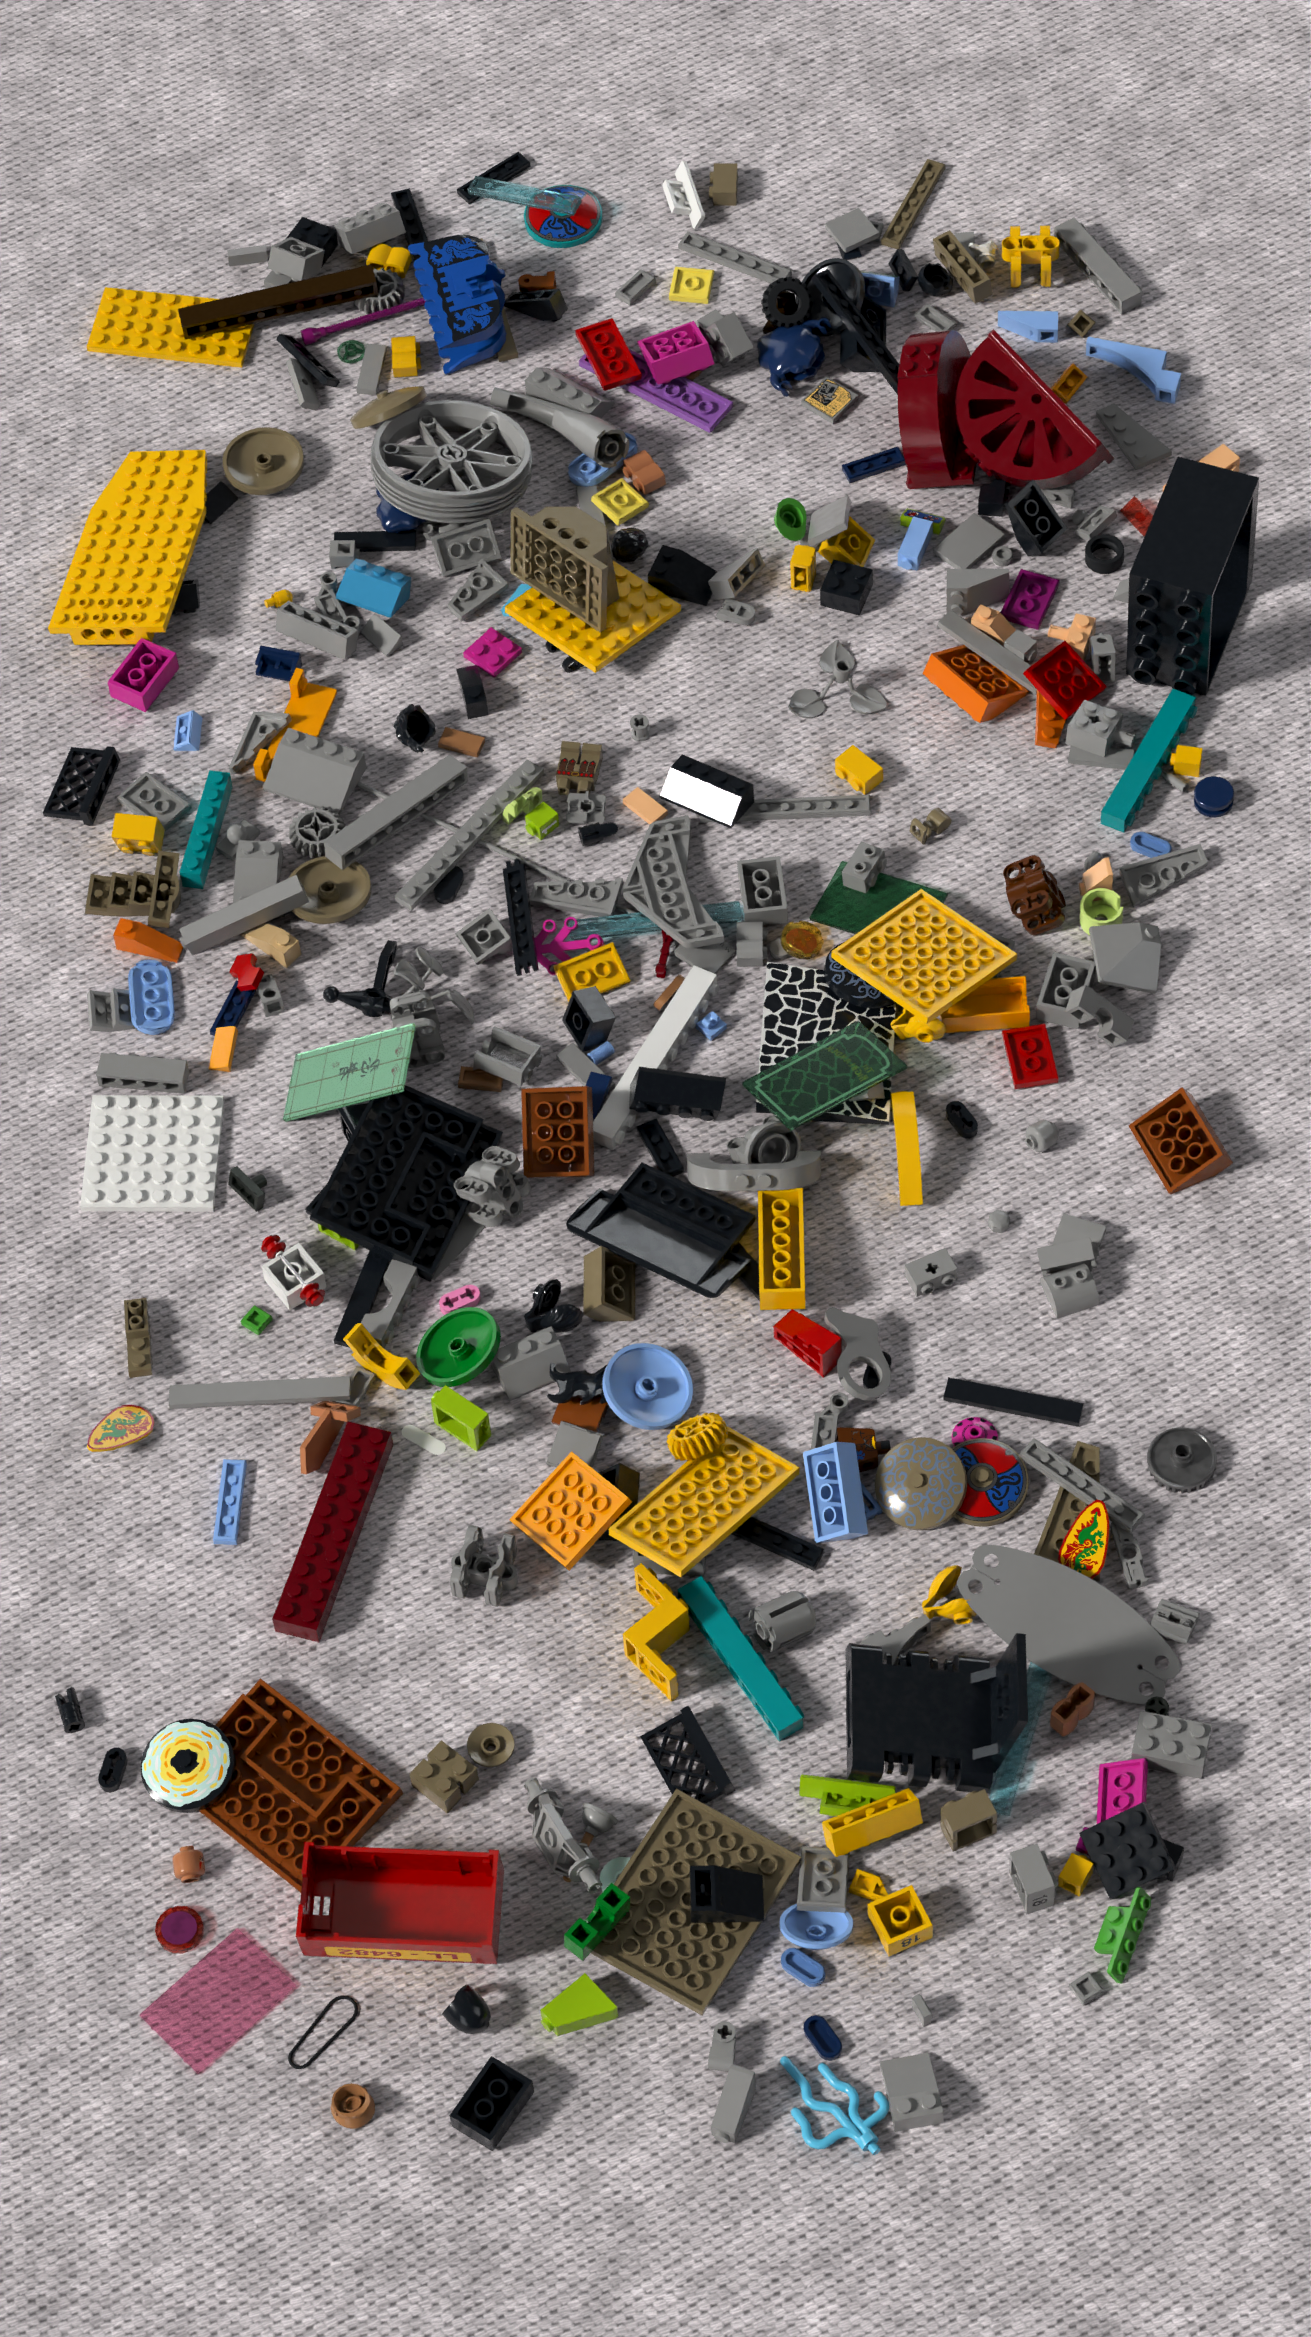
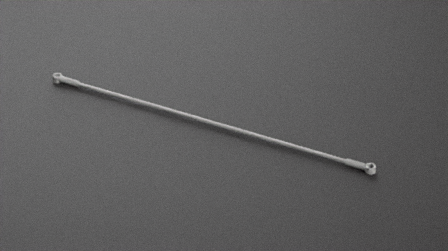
(488, 845)

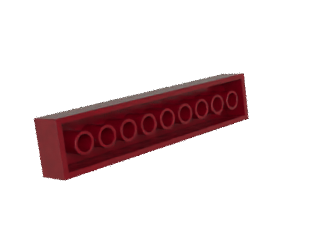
(333, 1532)

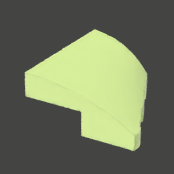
(524, 803)

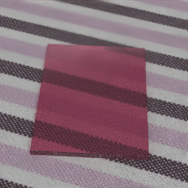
(217, 2000)

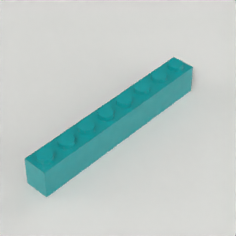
(1148, 760)
(741, 1659)

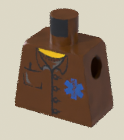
(866, 1446)

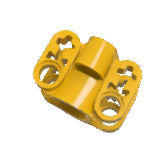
(1030, 250)

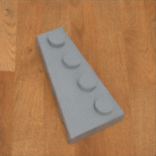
(1159, 873)
(581, 897)

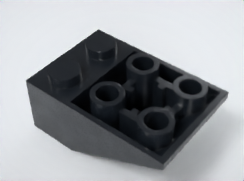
(725, 1895)

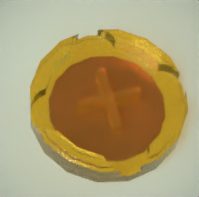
(801, 940)

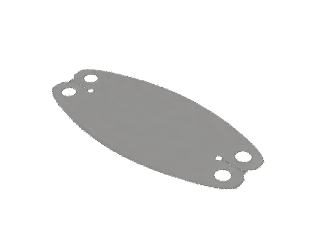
(1069, 1624)

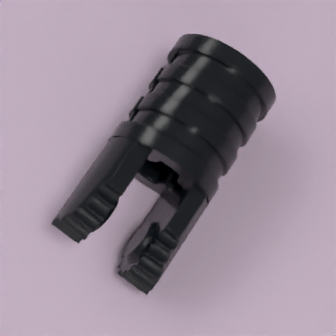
(603, 830)
(70, 1712)

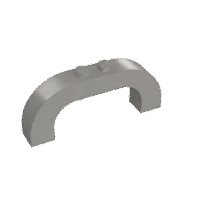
(754, 1177)

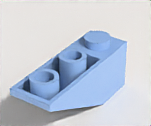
(1034, 325)

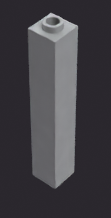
(243, 915)

